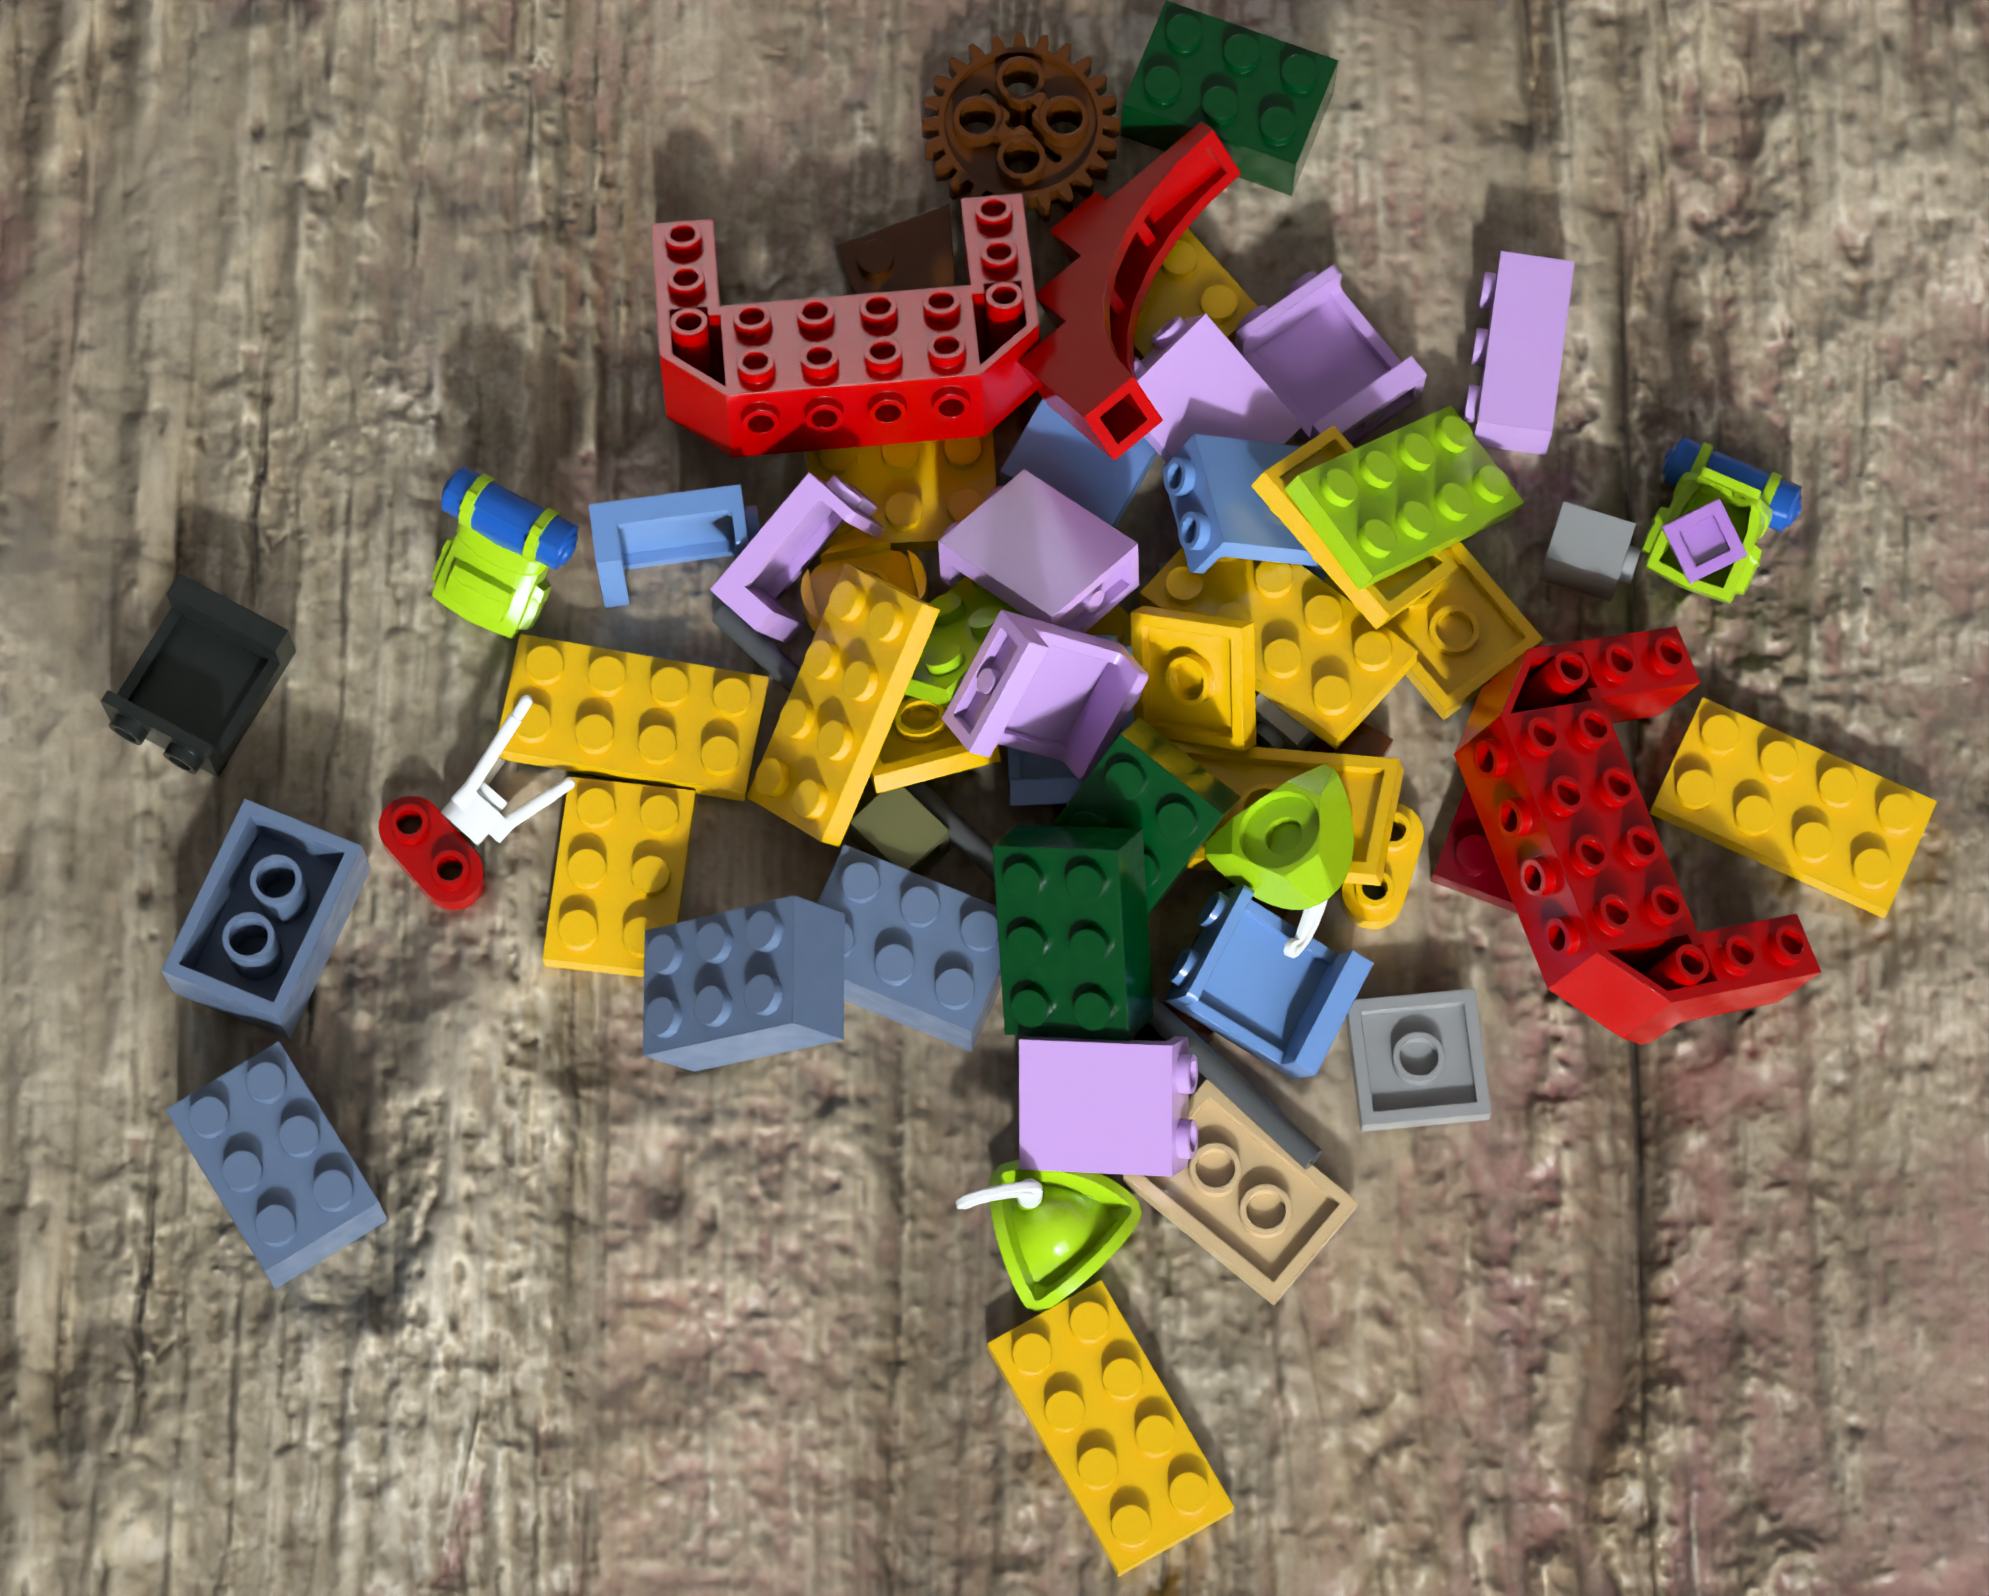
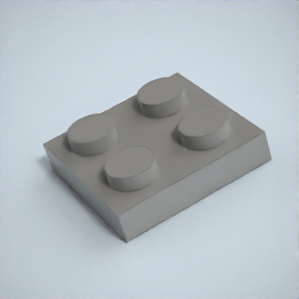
(1418, 1060)

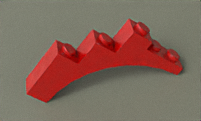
(1096, 302)

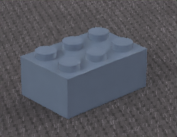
(266, 919)
(915, 948)
(744, 984)
(277, 1164)

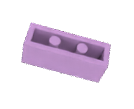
(1520, 352)

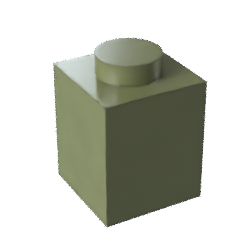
(899, 830)

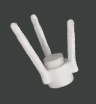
(477, 807)

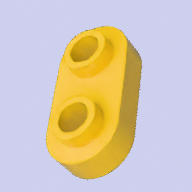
(1396, 878)

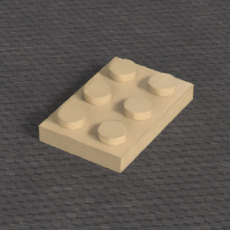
(1247, 1198)

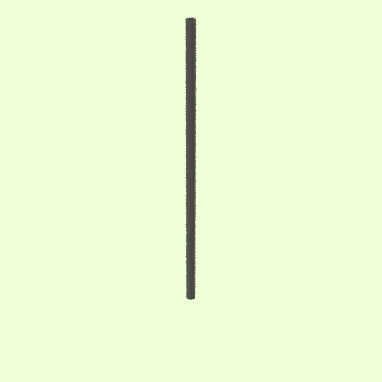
(980, 852)

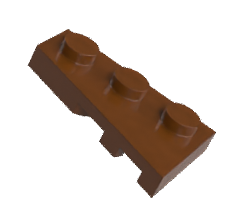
(901, 256)

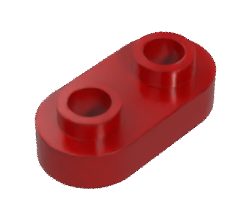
(429, 850)

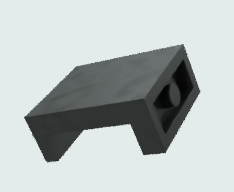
(200, 679)

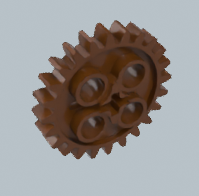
(1059, 94)

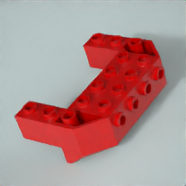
(848, 364)
(1586, 850)

